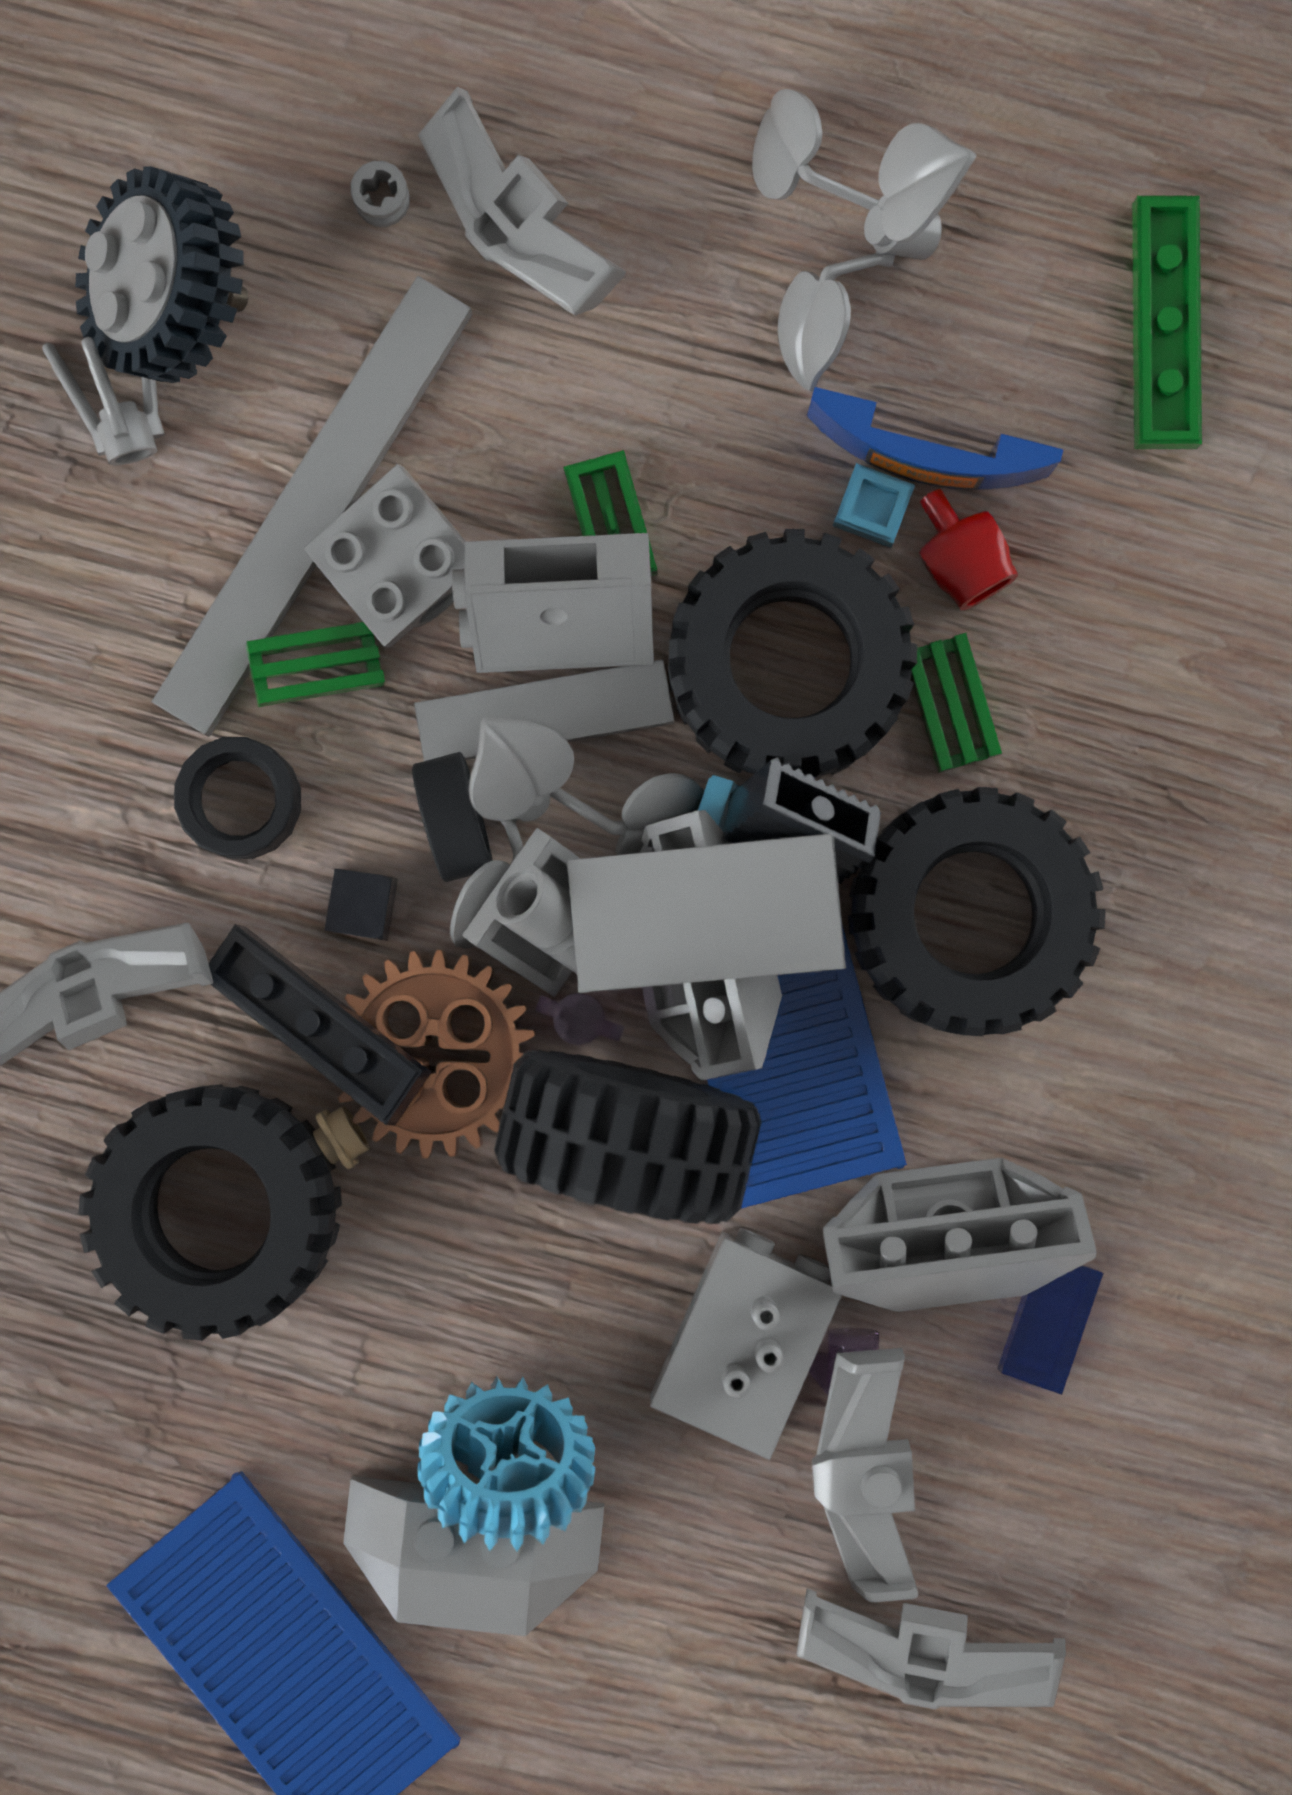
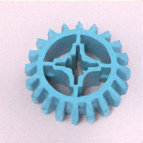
(521, 1492)

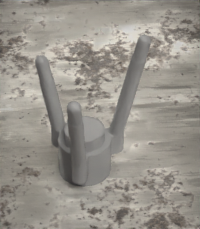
(124, 431)

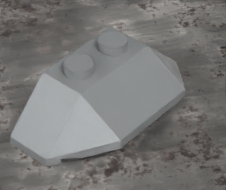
(716, 1023)
(956, 1236)
(440, 1581)

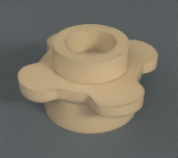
(340, 1137)

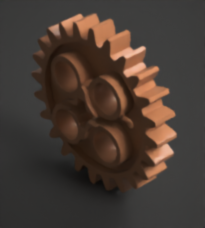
(437, 995)

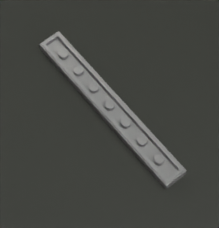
(315, 496)

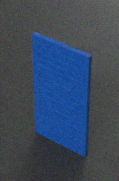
(817, 1091)
(280, 1653)

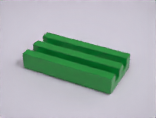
(595, 468)
(310, 639)
(968, 754)

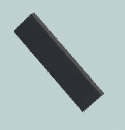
(316, 1025)

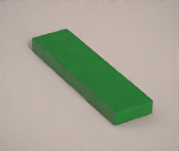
(1167, 322)

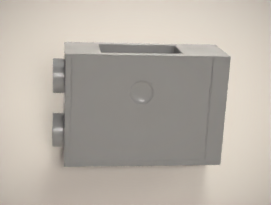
(556, 602)
(746, 1342)

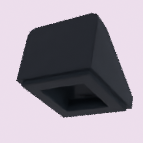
(361, 904)

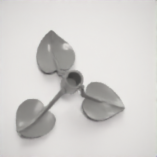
(916, 181)
(519, 773)

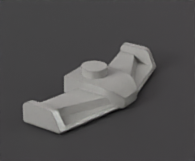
(513, 211)
(84, 984)
(865, 1476)
(928, 1658)

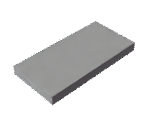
(706, 913)

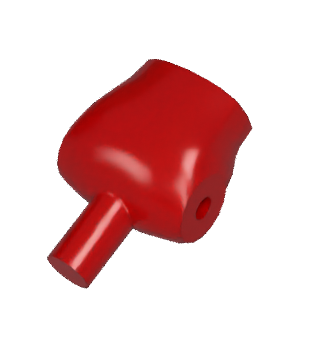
(967, 555)

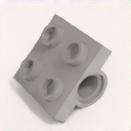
(391, 557)
(530, 915)

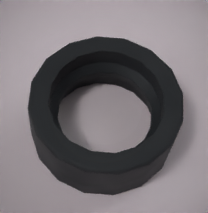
(189, 798)
(449, 819)

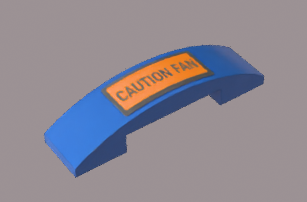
(1010, 462)

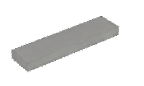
(571, 705)

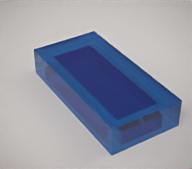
(1050, 1329)

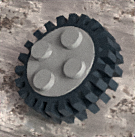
(160, 275)

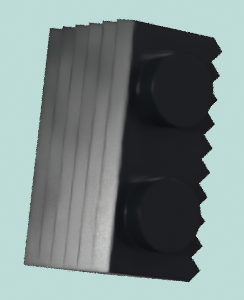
(791, 805)

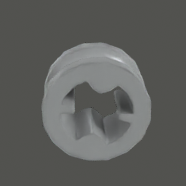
(368, 179)

